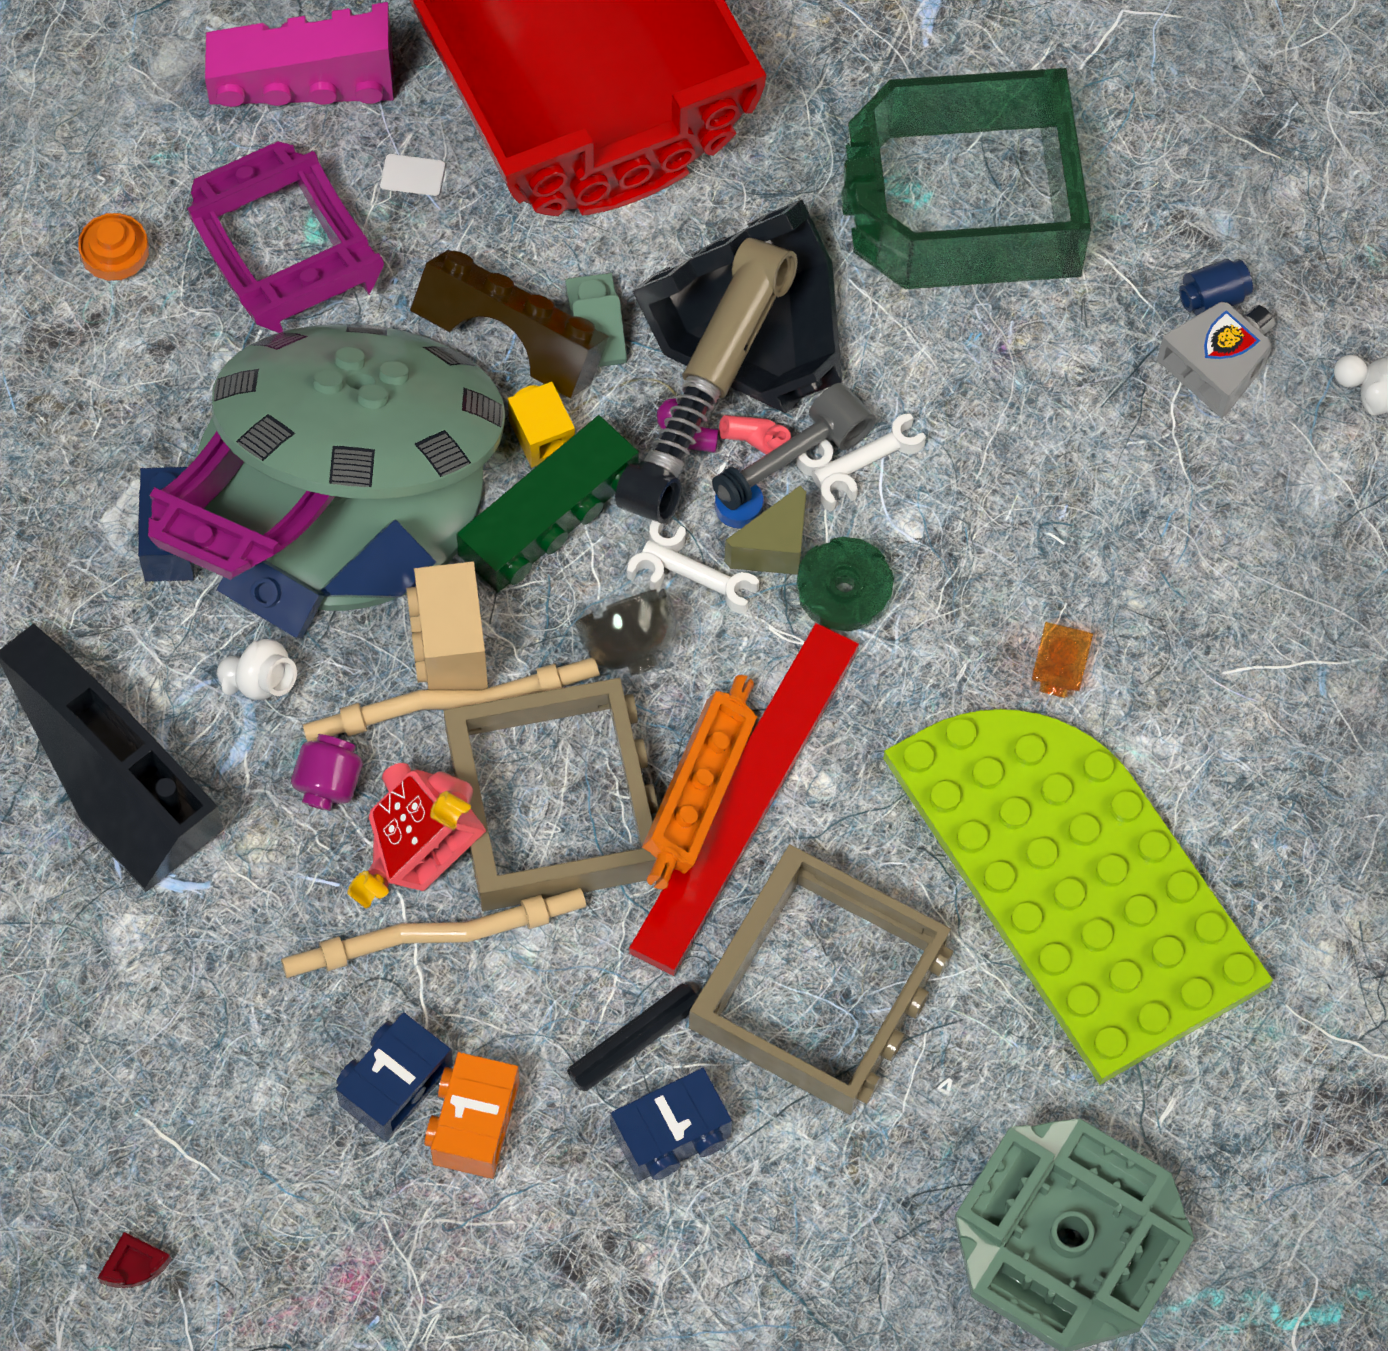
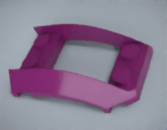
(306, 282)
(208, 539)

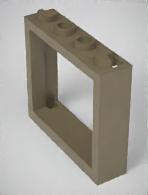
(589, 873)
(860, 899)

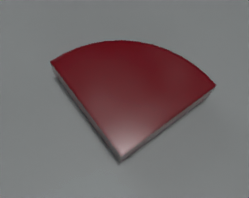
(133, 1263)

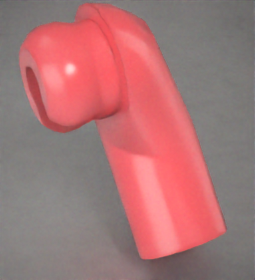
(758, 432)

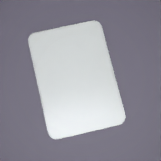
(412, 174)

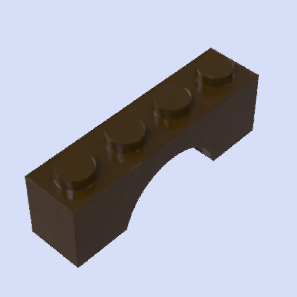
(558, 345)

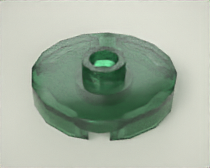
(851, 563)

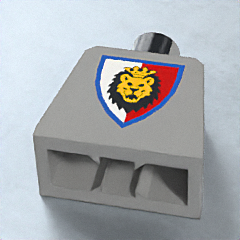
(1218, 353)

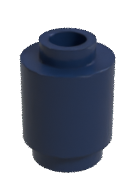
(1215, 283)

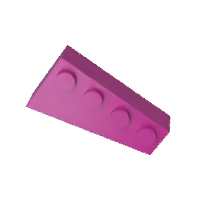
(303, 61)

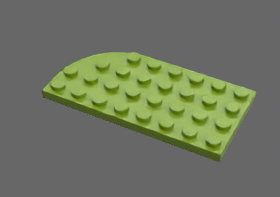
(1079, 881)

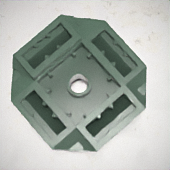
(1080, 1181)

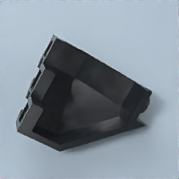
(799, 337)

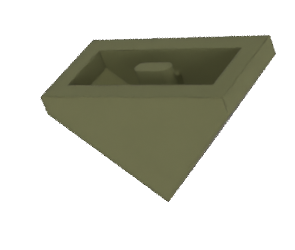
(772, 539)

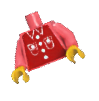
(416, 831)

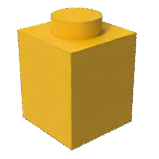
(539, 421)

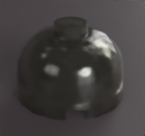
(630, 632)

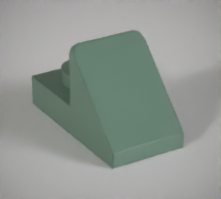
(596, 301)

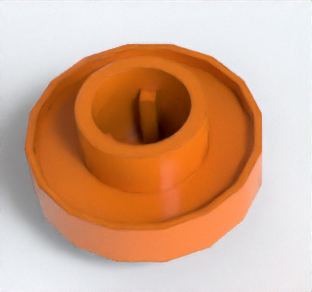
(113, 246)

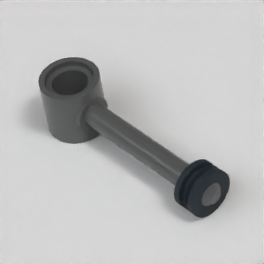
(837, 418)

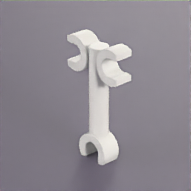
(835, 474)
(663, 553)

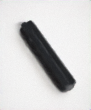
(632, 1038)

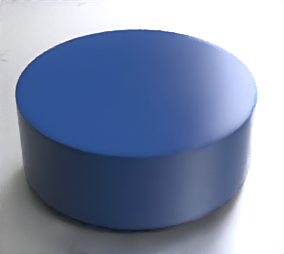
(742, 515)

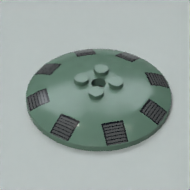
(358, 411)

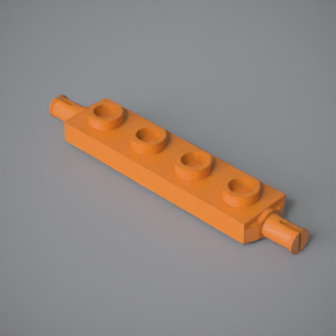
(700, 782)

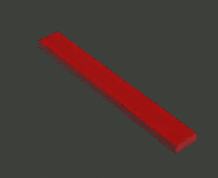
(750, 793)

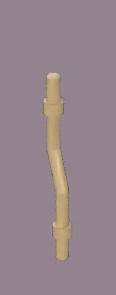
(355, 719)
(335, 953)

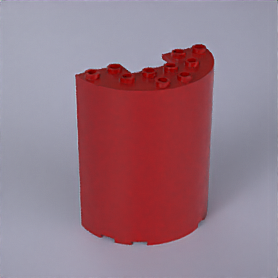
(595, 94)

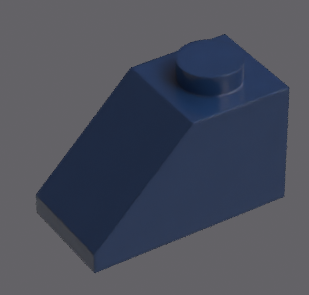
(381, 567)

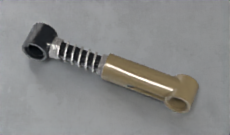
(759, 276)

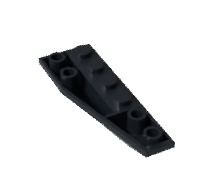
(108, 763)

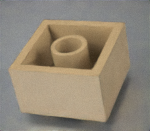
(447, 628)

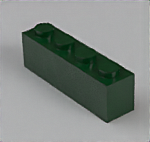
(546, 505)

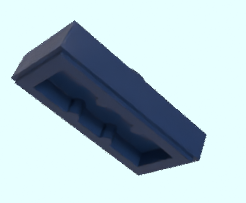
(274, 597)

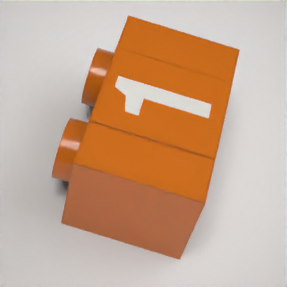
(473, 1115)

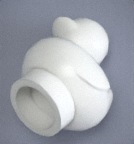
(1352, 371)
(259, 672)

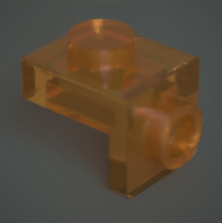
(1061, 659)

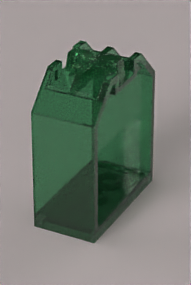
(968, 106)

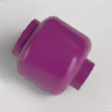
(326, 772)

